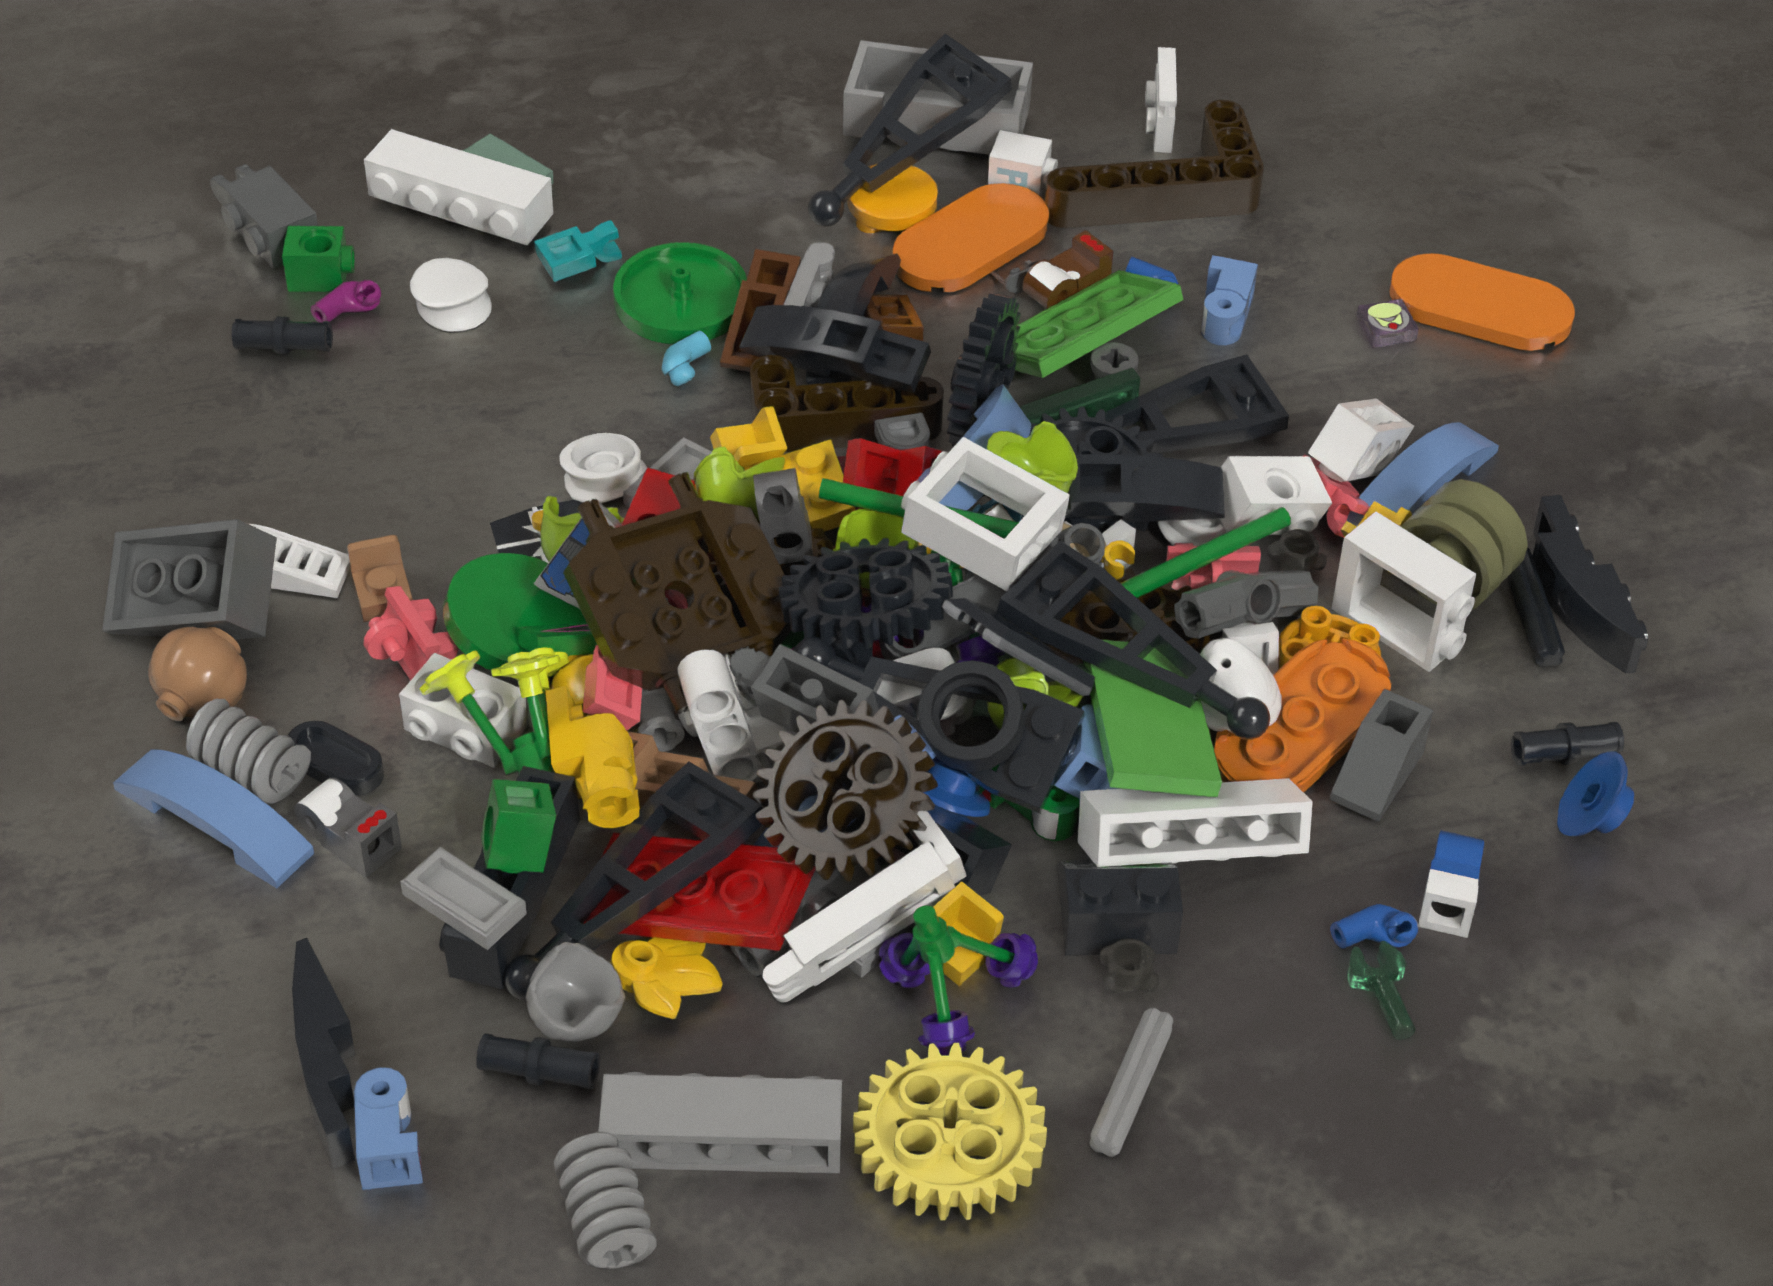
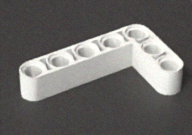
(738, 738)

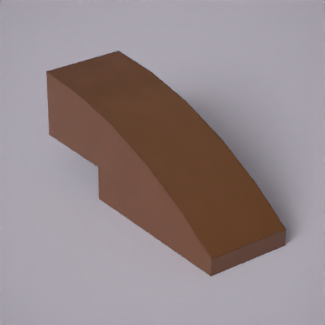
(766, 285)

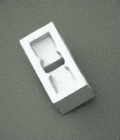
(1359, 440)
(449, 724)

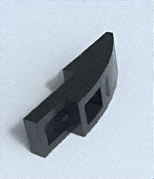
(836, 341)
(1145, 488)
(1585, 594)

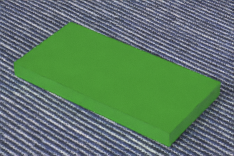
(1090, 320)
(1152, 739)

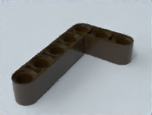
(1164, 190)

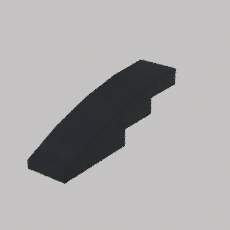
(323, 1043)

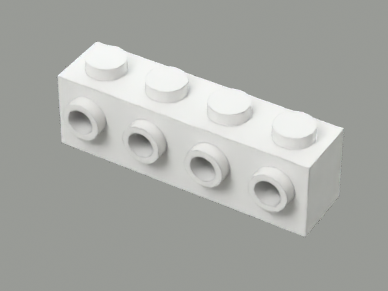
(459, 186)
(1162, 827)

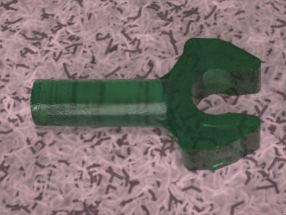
(1383, 985)

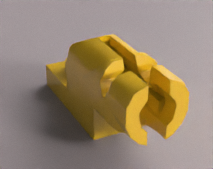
(599, 757)

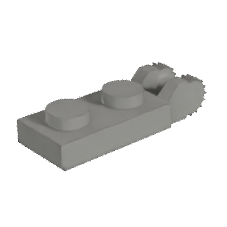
(812, 276)

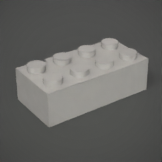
(881, 68)

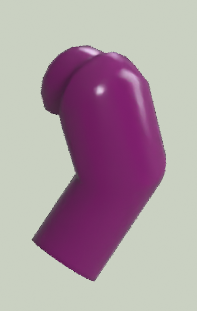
(347, 298)

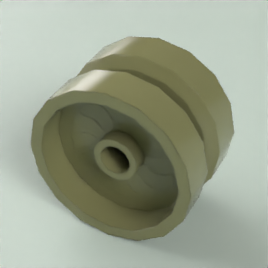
(1473, 529)

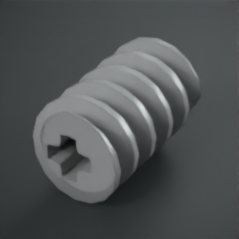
(247, 751)
(604, 1202)

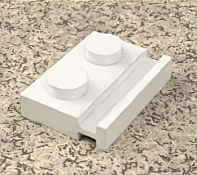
(1162, 100)

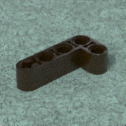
(836, 409)

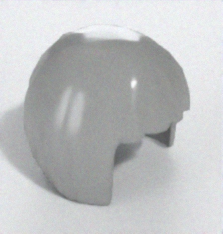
(574, 993)

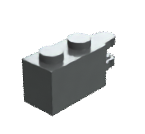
(261, 209)
(794, 686)

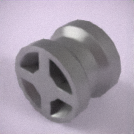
(1112, 359)

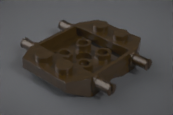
(627, 569)

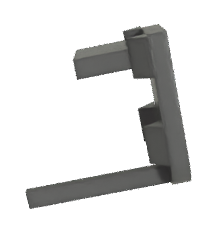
(1015, 280)

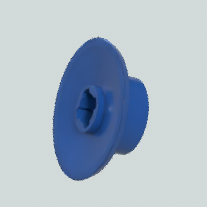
(957, 792)
(1596, 797)

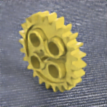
(949, 1131)

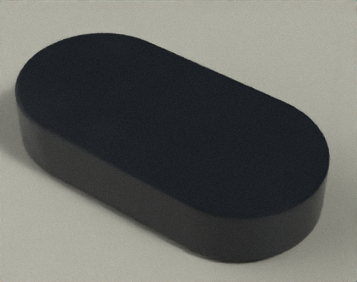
(339, 756)

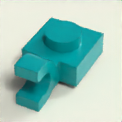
(573, 252)

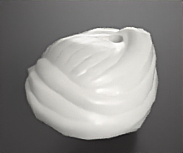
(1242, 676)

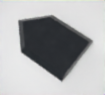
(1022, 645)

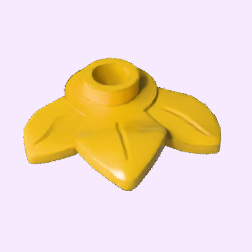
(663, 972)

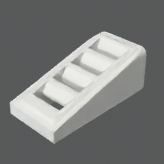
(299, 551)

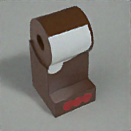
(1070, 271)

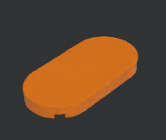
(971, 237)
(1482, 301)
(1323, 703)

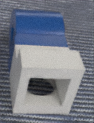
(1454, 882)

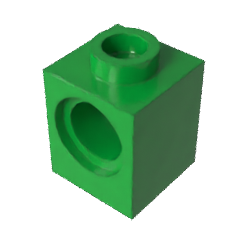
(316, 258)
(518, 826)

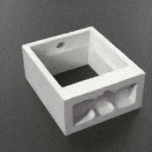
(970, 544)
(1403, 627)

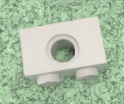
(1269, 482)

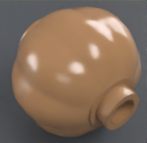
(195, 668)

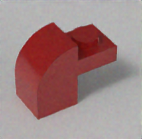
(885, 467)

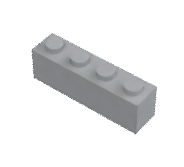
(725, 1122)

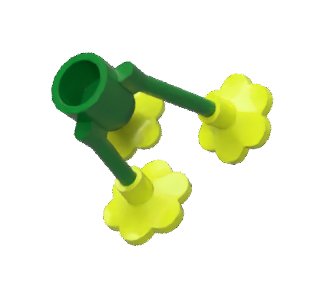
(532, 674)

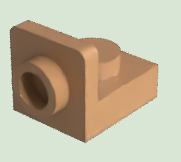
(373, 568)

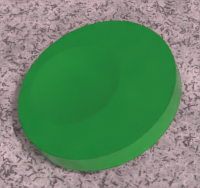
(678, 291)
(494, 599)

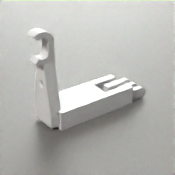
(867, 913)

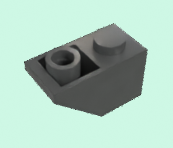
(1382, 755)

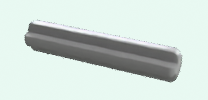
(1131, 1082)

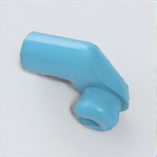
(680, 354)

